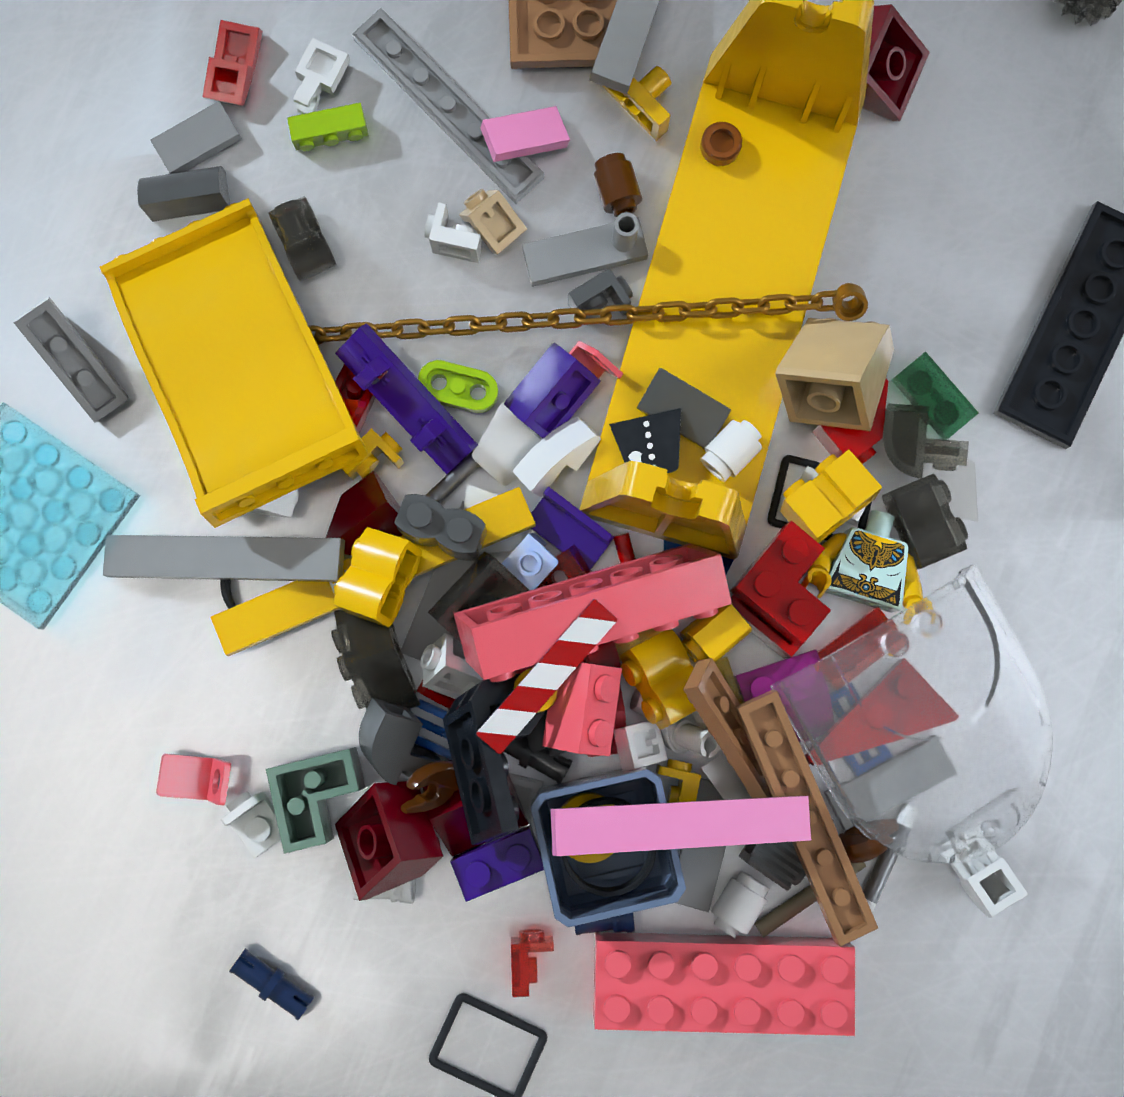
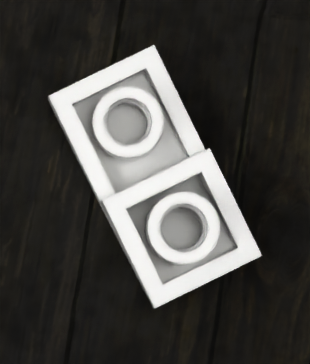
(564, 446)

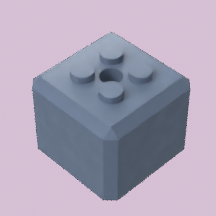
(577, 906)

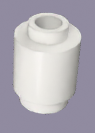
(732, 449)
(740, 904)

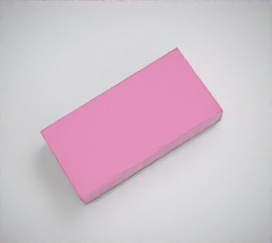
(524, 133)

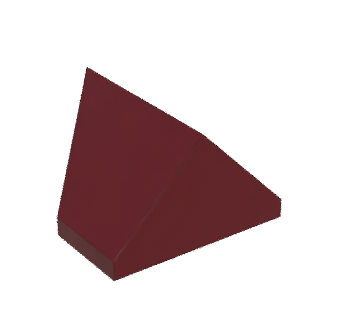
(361, 507)

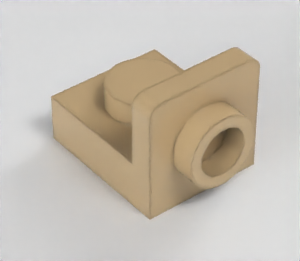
(493, 219)

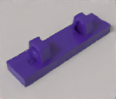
(405, 398)

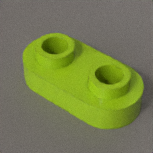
(460, 384)

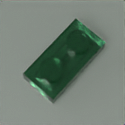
(928, 385)

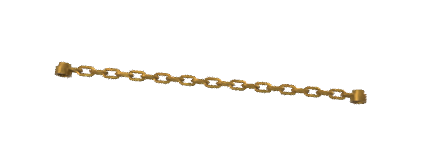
(845, 310)

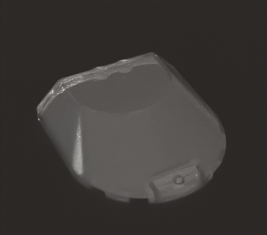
(929, 726)

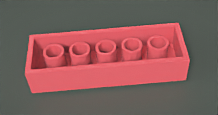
(639, 593)
(723, 984)

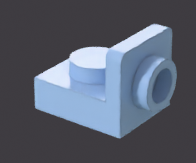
(531, 561)

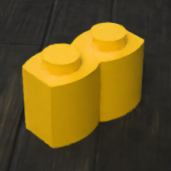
(377, 576)
(715, 635)
(660, 673)

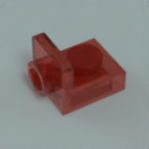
(524, 967)

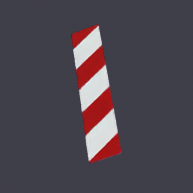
(546, 676)

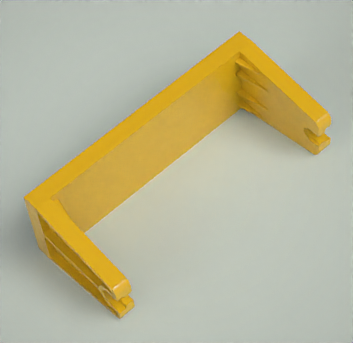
(741, 230)

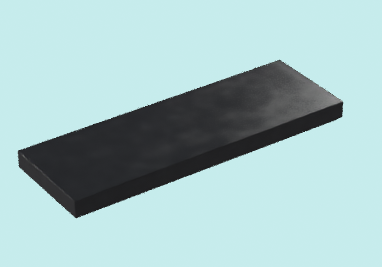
(1072, 335)

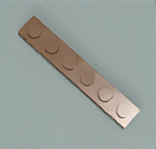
(824, 856)

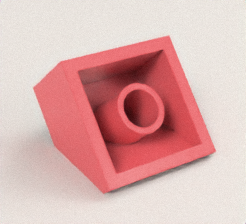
(584, 711)

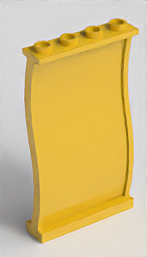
(232, 363)

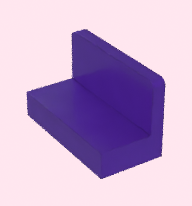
(551, 391)
(566, 525)

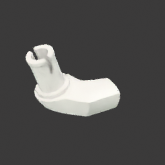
(683, 734)

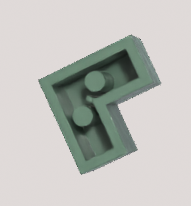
(301, 791)

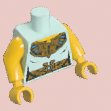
(867, 567)

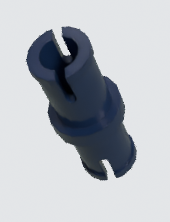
(271, 984)

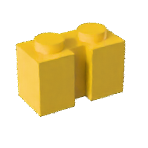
(831, 497)

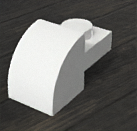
(990, 883)

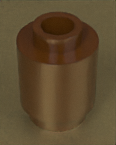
(617, 184)

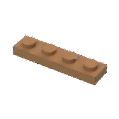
(716, 705)

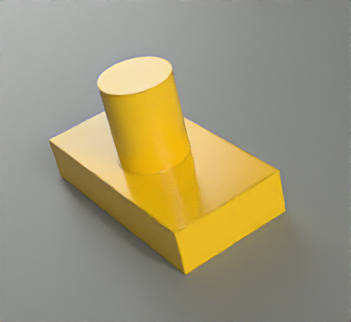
(642, 102)

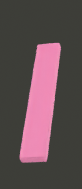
(679, 825)

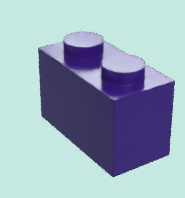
(497, 863)

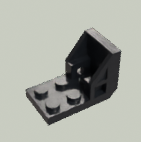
(478, 768)

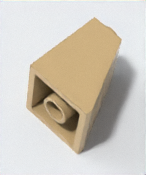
(836, 372)

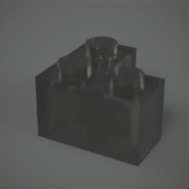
(373, 662)

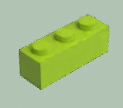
(328, 127)

